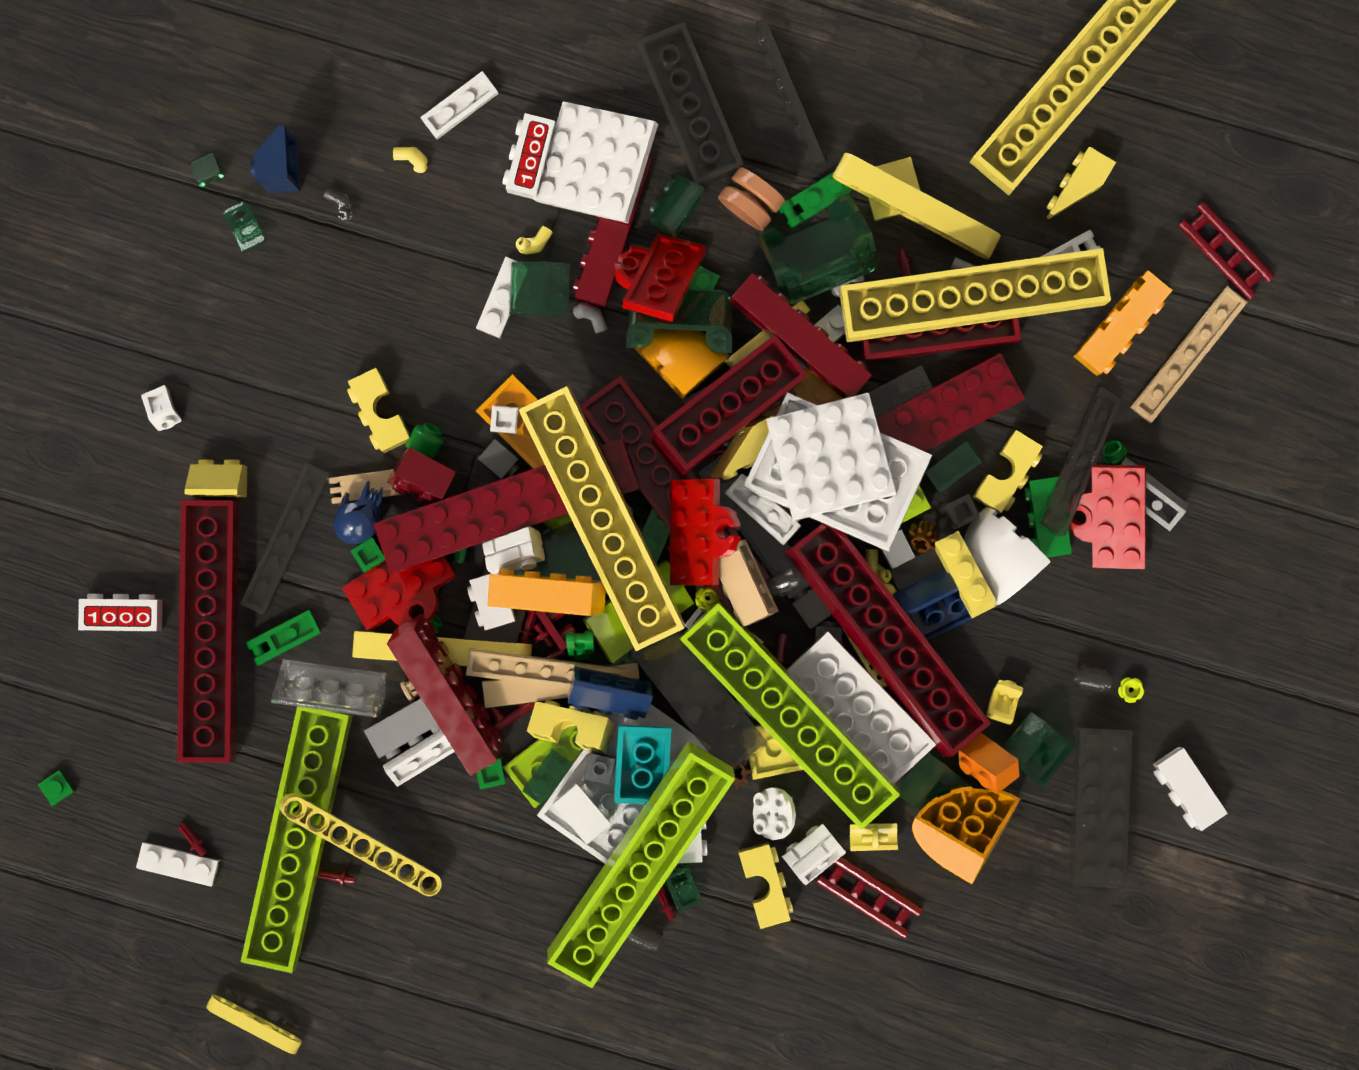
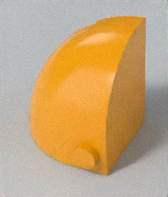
(682, 359)
(963, 828)

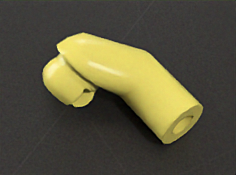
(534, 244)

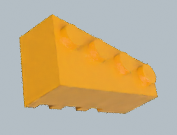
(1122, 323)
(546, 594)

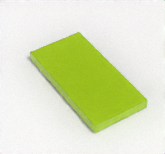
(609, 630)
(526, 763)

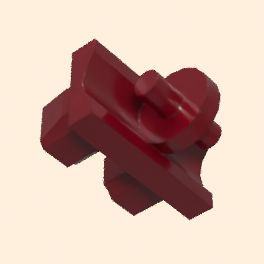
(559, 636)

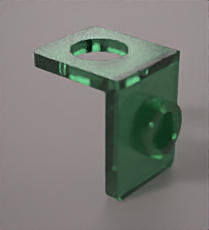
(245, 229)

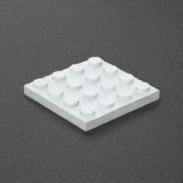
(596, 161)
(831, 456)

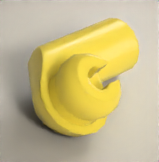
(412, 154)
(871, 558)

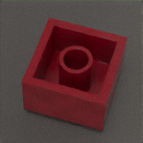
(420, 477)

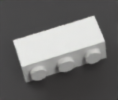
(1189, 789)

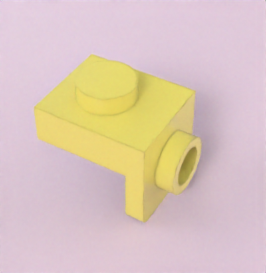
(1004, 701)

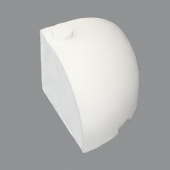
(1001, 555)

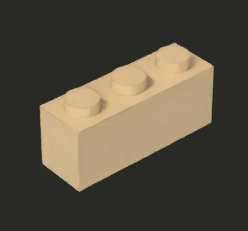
(745, 586)

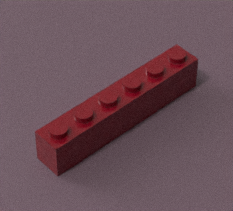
(607, 244)
(801, 338)

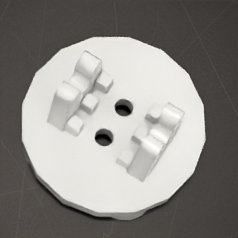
(773, 813)

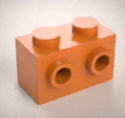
(988, 763)

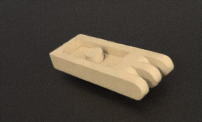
(355, 483)

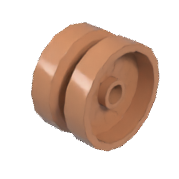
(751, 199)

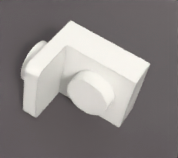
(160, 408)

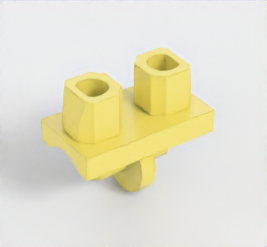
(874, 837)

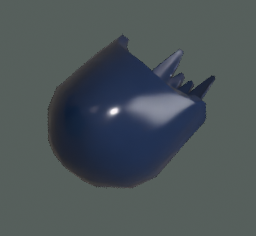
(356, 524)

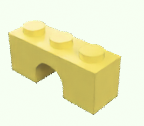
(367, 391)
(1022, 454)
(966, 574)
(550, 720)
(773, 907)

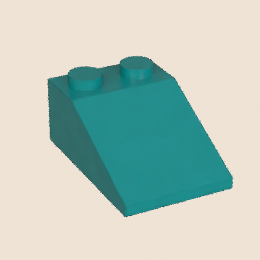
(640, 762)

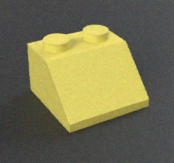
(217, 480)

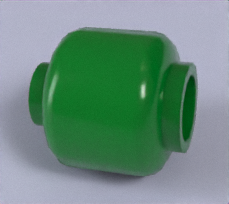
(426, 440)

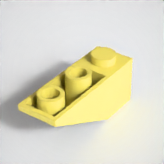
(1088, 176)
(743, 449)

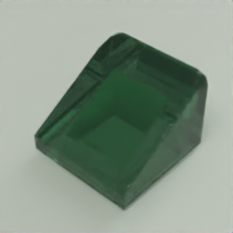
(206, 170)

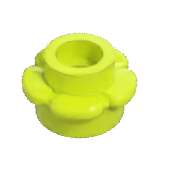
(701, 595)
(1137, 693)

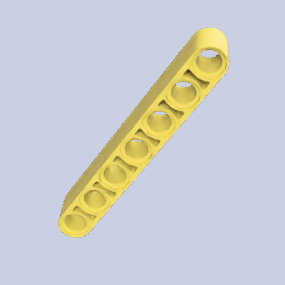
(916, 206)
(374, 646)
(349, 839)

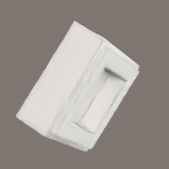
(504, 419)

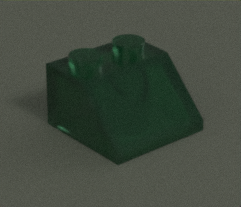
(676, 206)
(539, 289)
(1038, 749)
(927, 781)

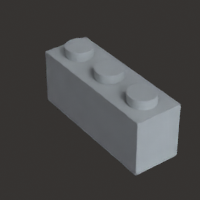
(1161, 502)
(401, 728)

